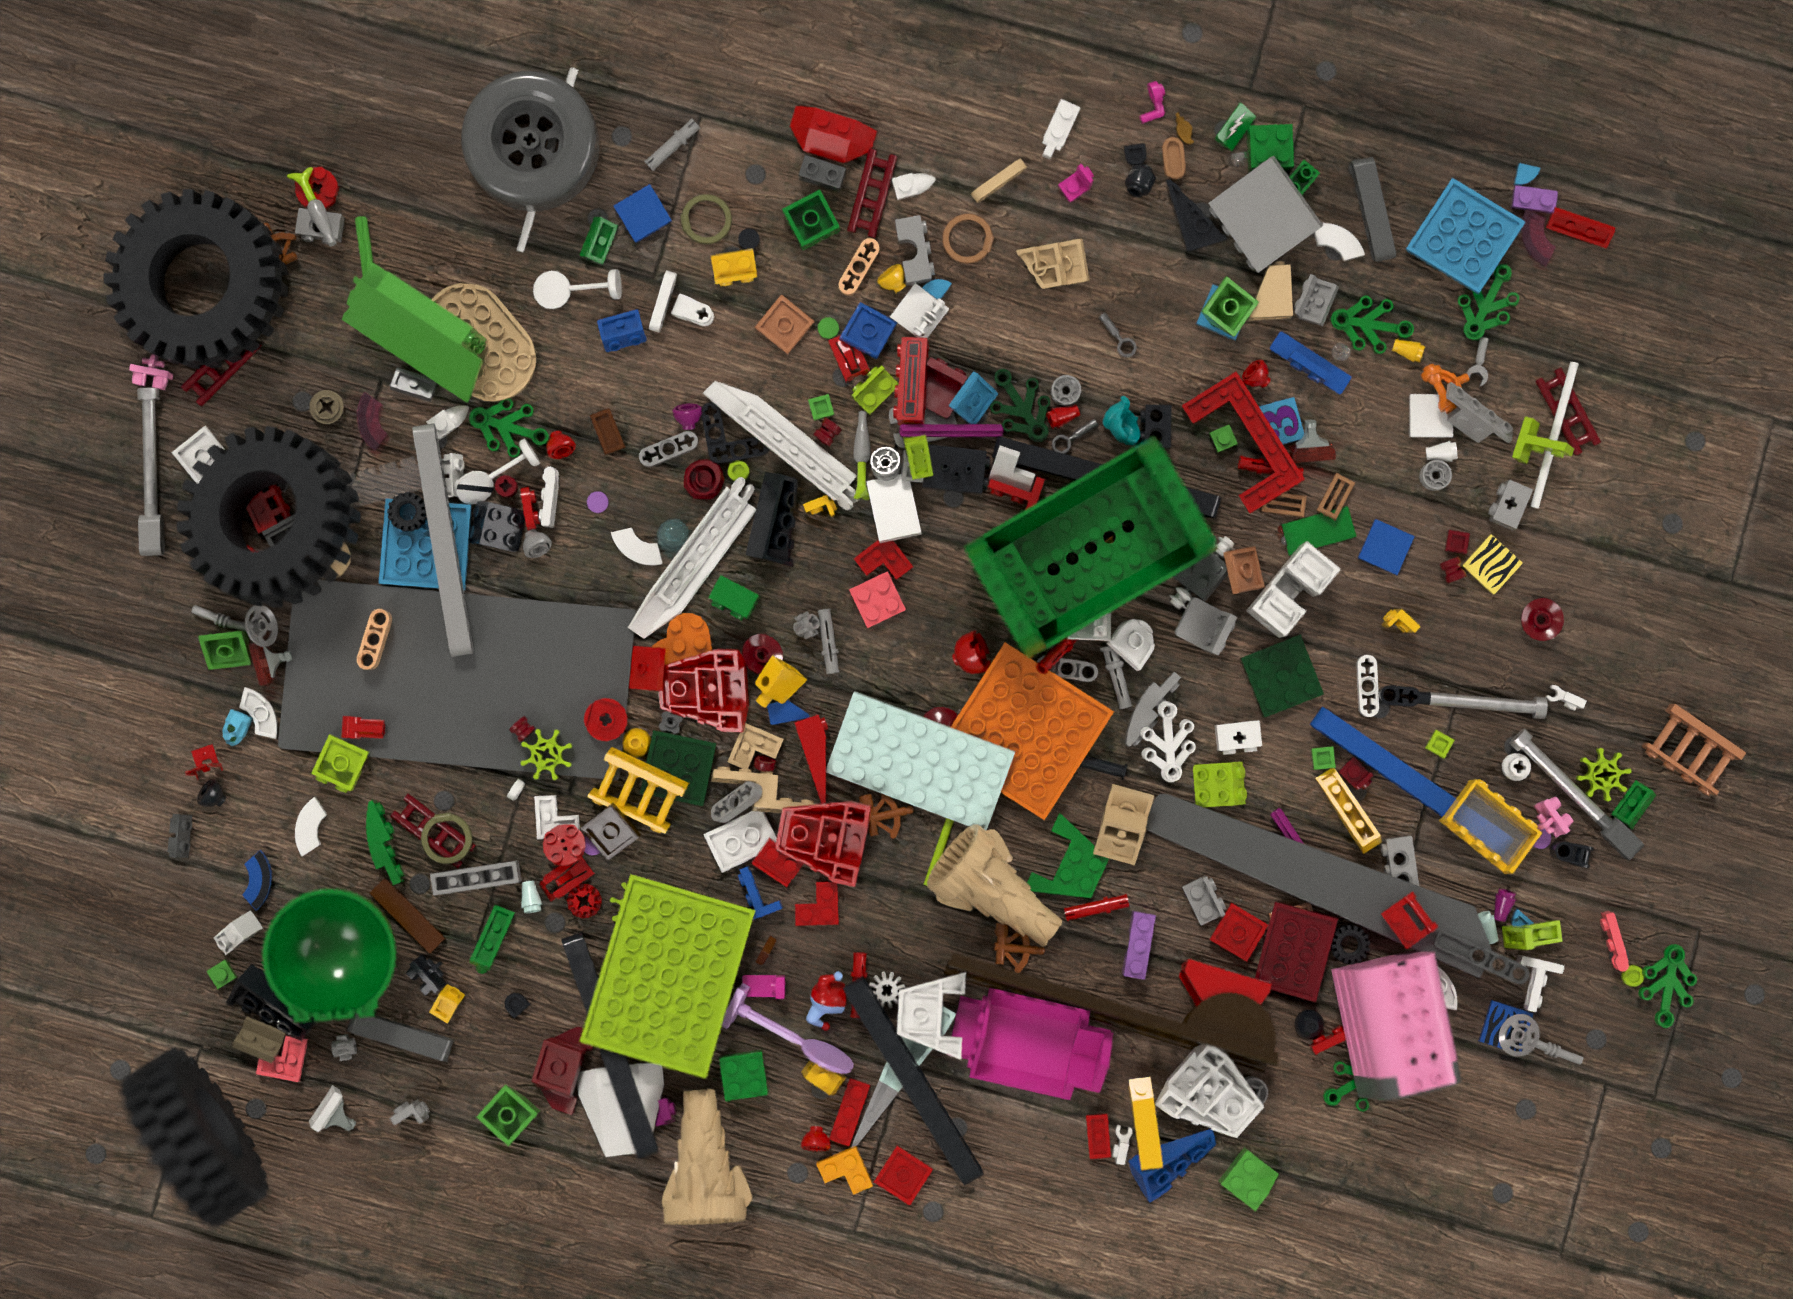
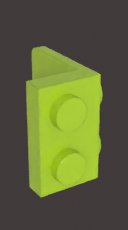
(1219, 784)

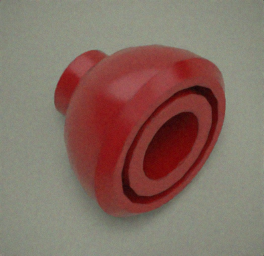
(1256, 374)
(560, 445)
(815, 1140)

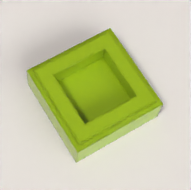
(1439, 744)

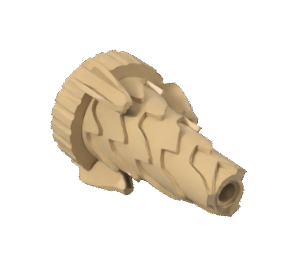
(978, 875)
(702, 1185)

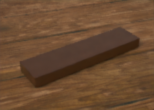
(408, 915)

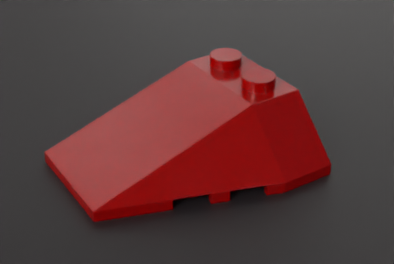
(708, 689)
(826, 838)

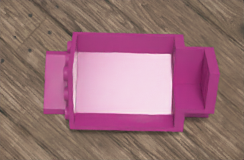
(1032, 1044)

